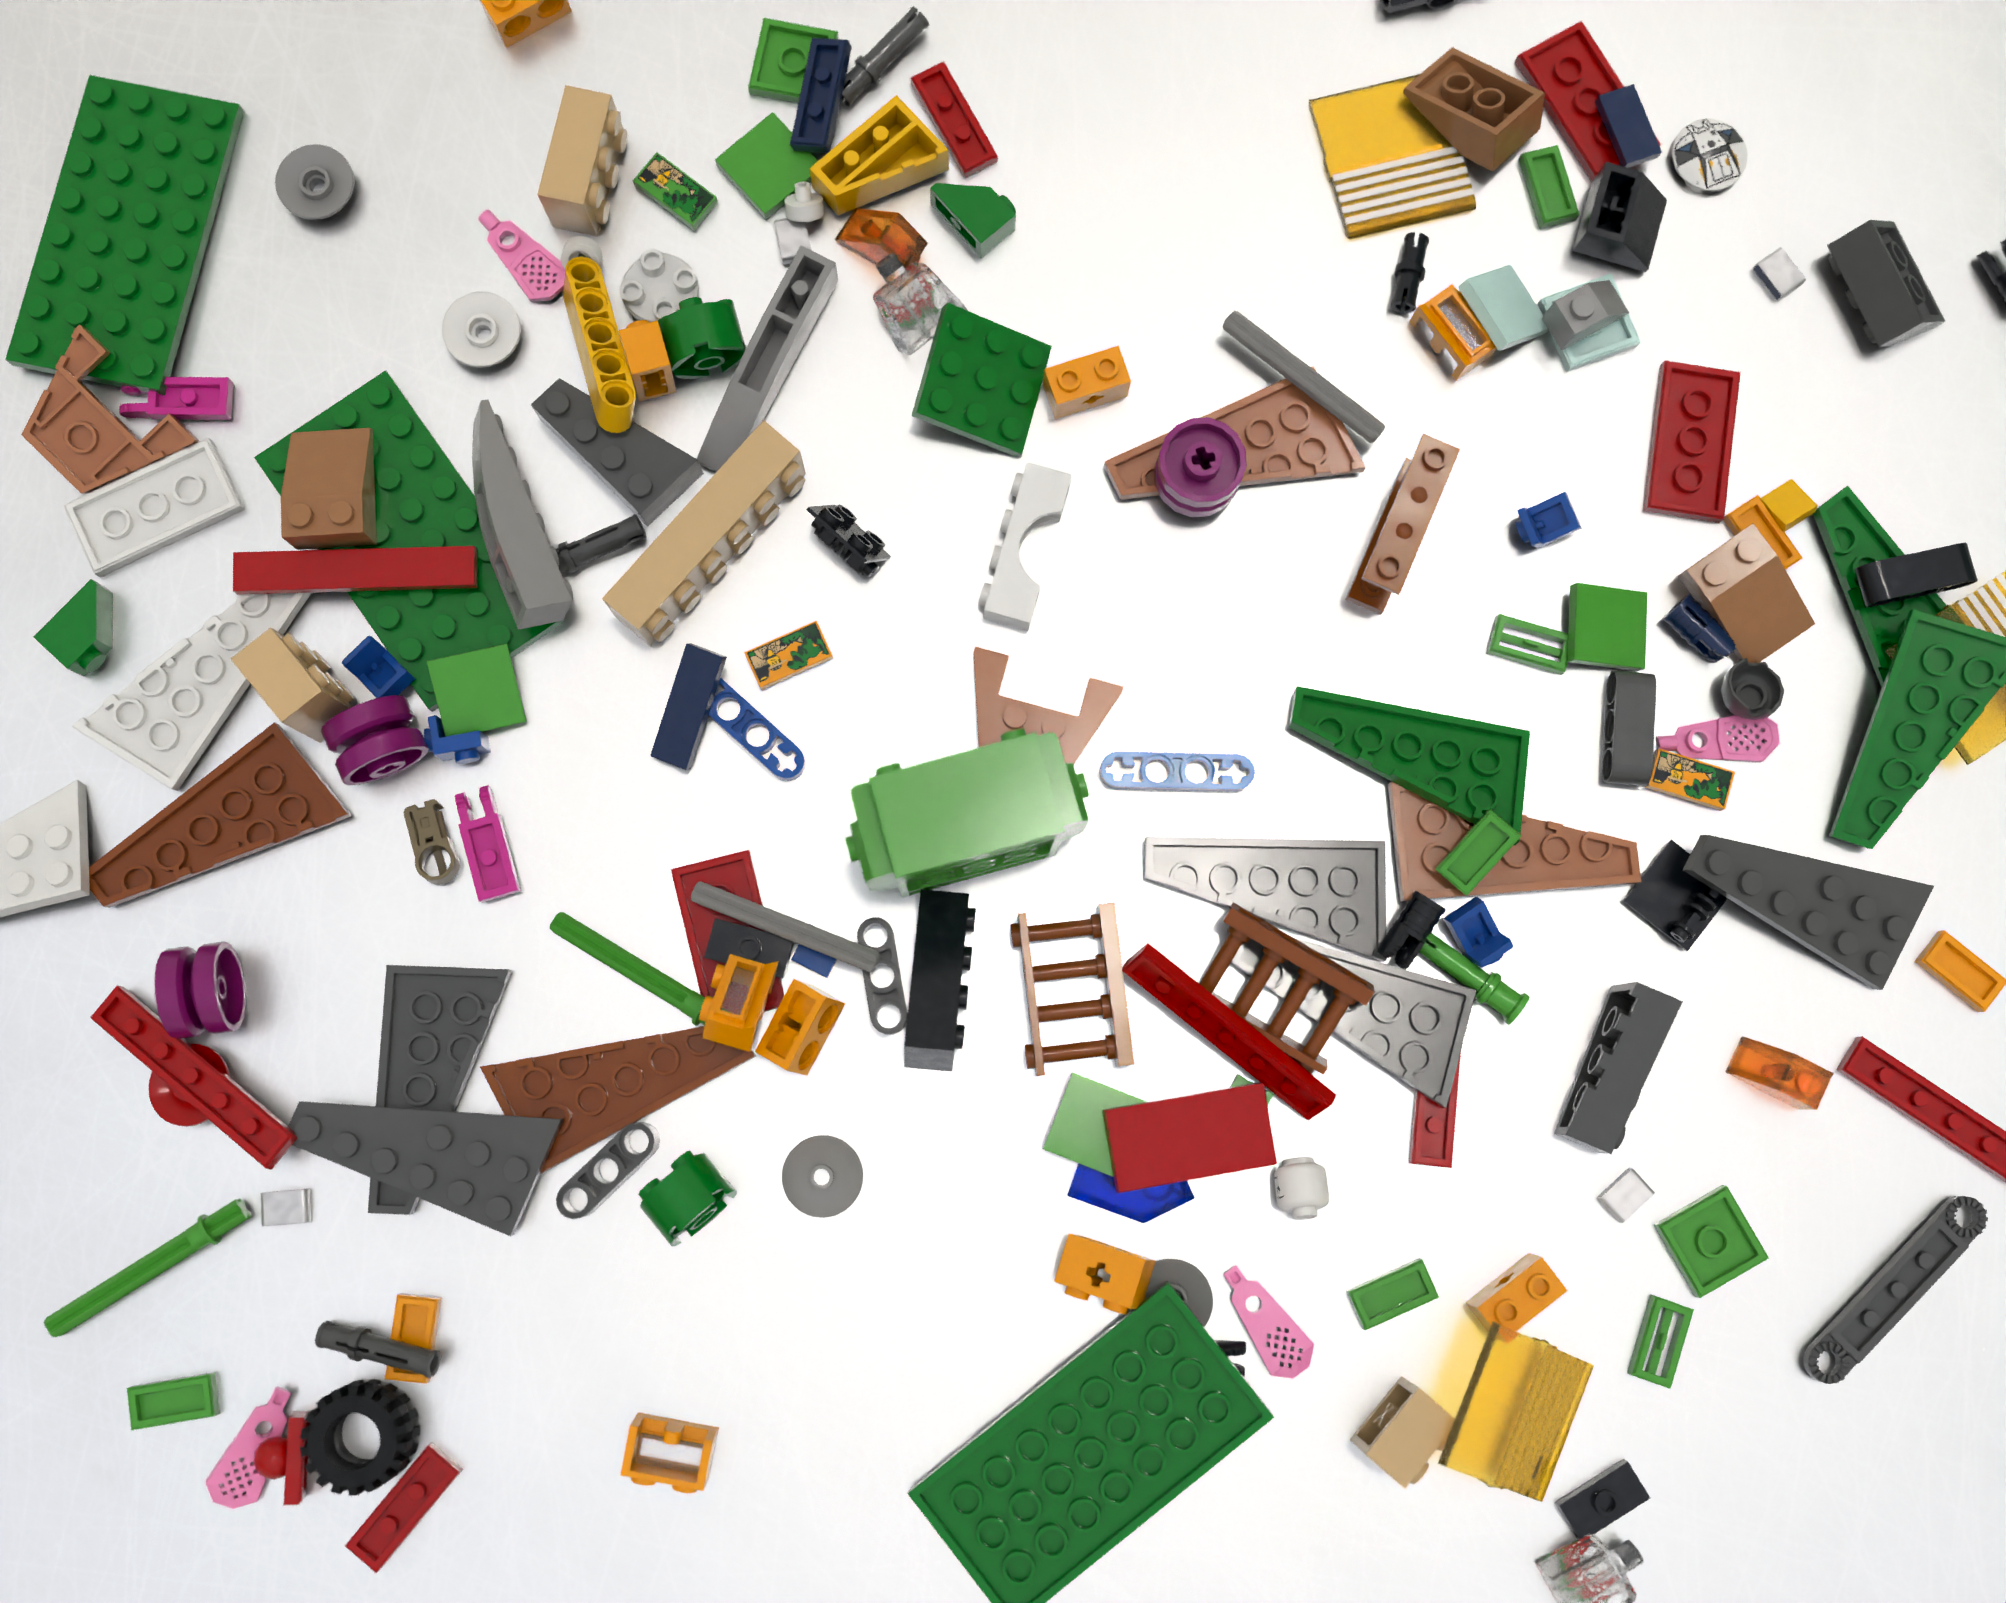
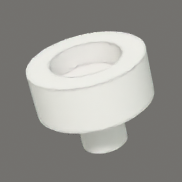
(804, 204)
(581, 247)

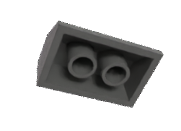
(1884, 283)

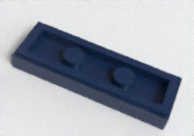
(821, 95)
(688, 706)

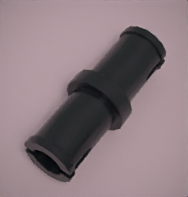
(1410, 272)

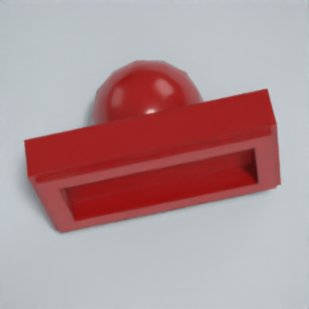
(282, 1458)

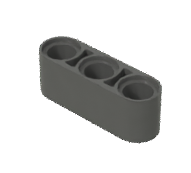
(1629, 728)
(892, 994)
(589, 1176)

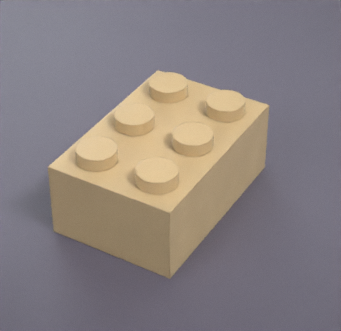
(582, 161)
(293, 682)

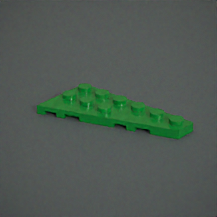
(1855, 540)
(1926, 705)
(1435, 755)

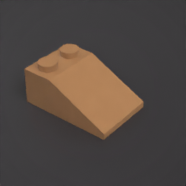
(1477, 107)
(329, 490)
(1749, 595)

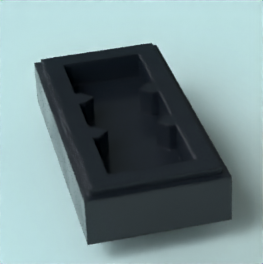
(748, 943)
(1603, 1500)

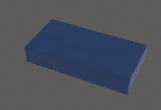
(1628, 126)

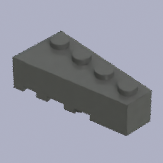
(632, 464)
(1616, 1065)

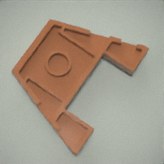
(83, 435)
(1003, 714)

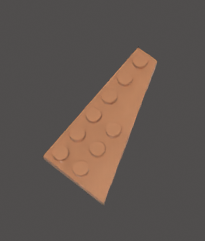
(1283, 438)
(1542, 860)

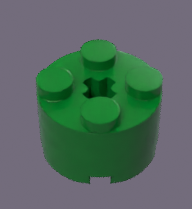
(702, 337)
(686, 1197)

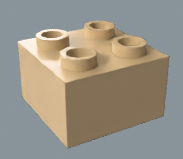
(1404, 1432)

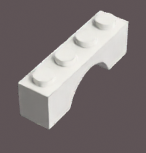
(1039, 501)

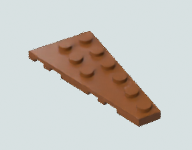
(238, 809)
(608, 1084)

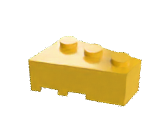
(879, 159)

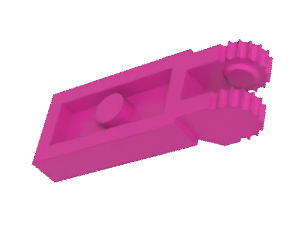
(185, 399)
(487, 848)

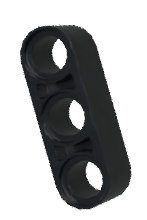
(1916, 575)

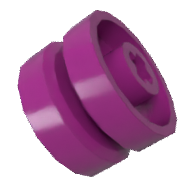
(1179, 466)
(374, 740)
(200, 990)

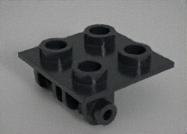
(839, 523)
(1674, 899)

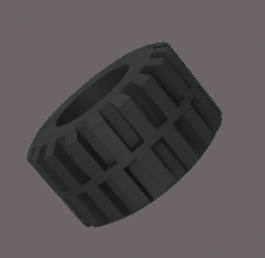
(329, 1452)

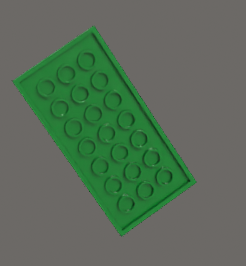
(127, 230)
(417, 505)
(1091, 1453)

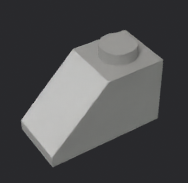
(1584, 312)

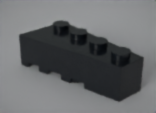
(936, 980)

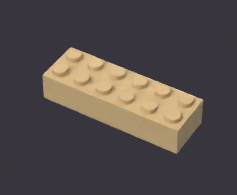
(707, 534)

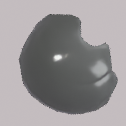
(1752, 690)

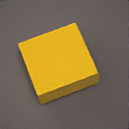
(1789, 504)

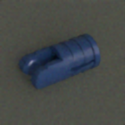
(1700, 629)

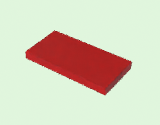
(1573, 76)
(1692, 441)
(732, 874)
(1189, 1137)

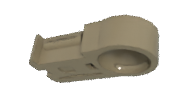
(429, 836)

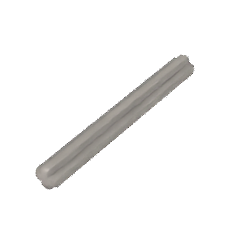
(1303, 376)
(785, 926)

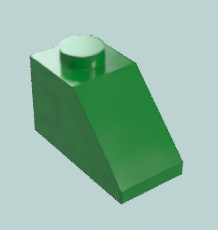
(975, 214)
(81, 629)

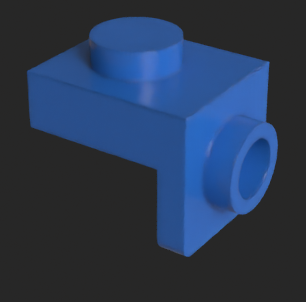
(1547, 521)
(377, 669)
(461, 747)
(1477, 933)

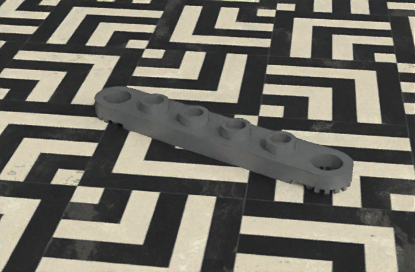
(1895, 1289)

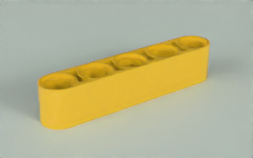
(599, 345)

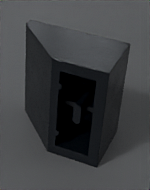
(1621, 218)

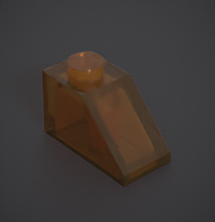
(879, 234)
(1779, 1073)

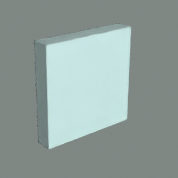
(1503, 307)
(1602, 344)

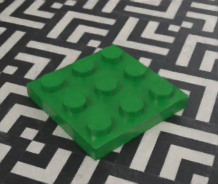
(981, 380)

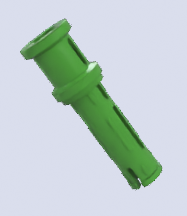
(1488, 986)

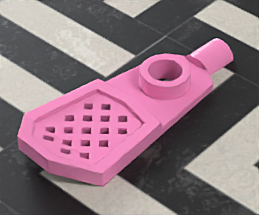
(521, 254)
(1716, 739)
(1265, 1322)
(245, 1446)

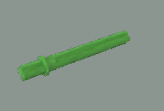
(629, 965)
(205, 1231)

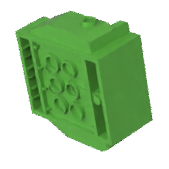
(966, 814)

